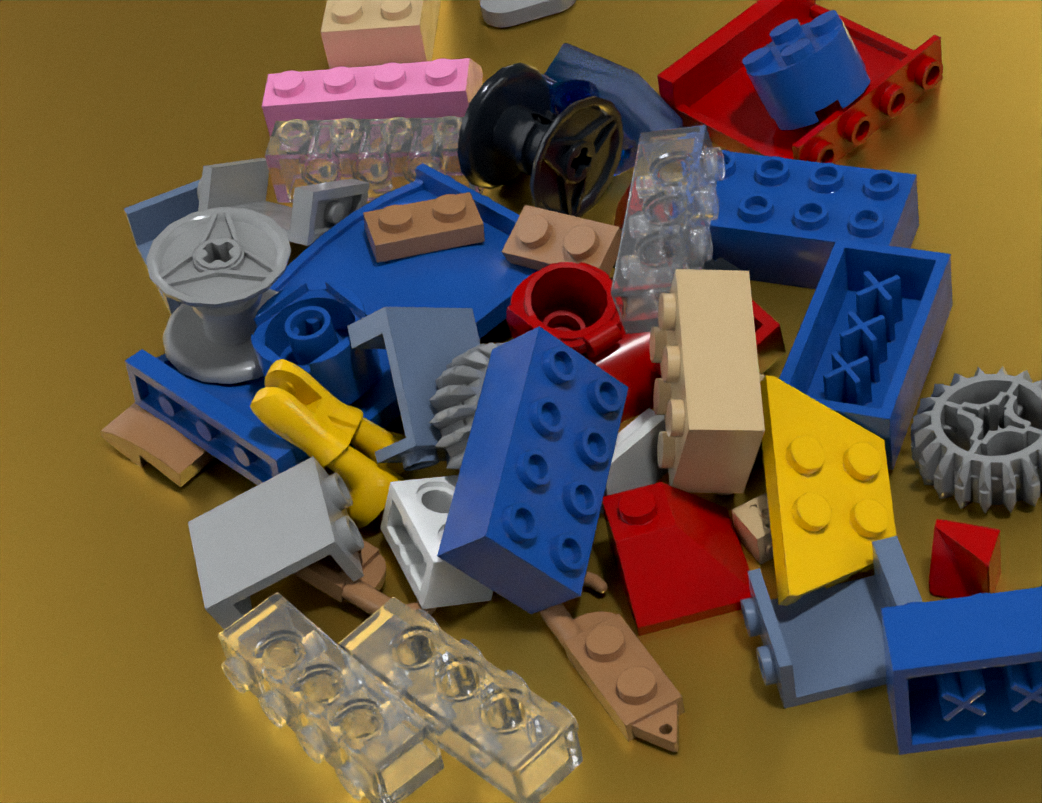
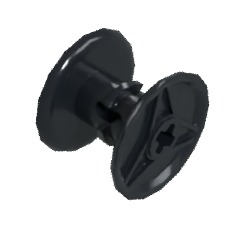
(515, 132)

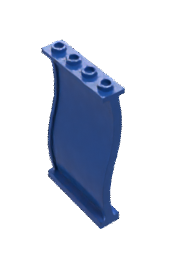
(457, 277)

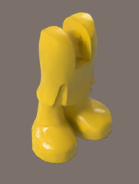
(324, 427)

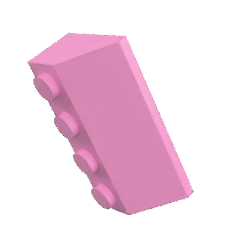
(373, 92)

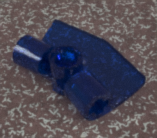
(580, 75)

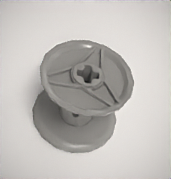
(222, 274)

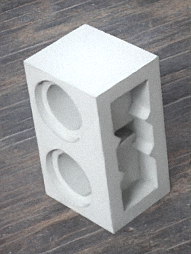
(414, 529)

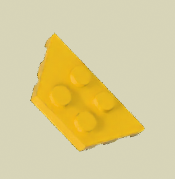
(822, 491)

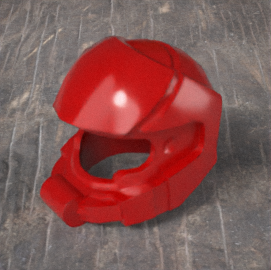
(570, 304)

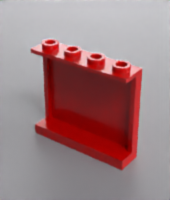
(715, 91)

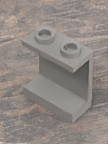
(314, 206)
(271, 536)

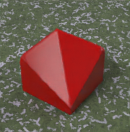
(964, 560)

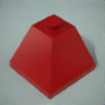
(674, 556)

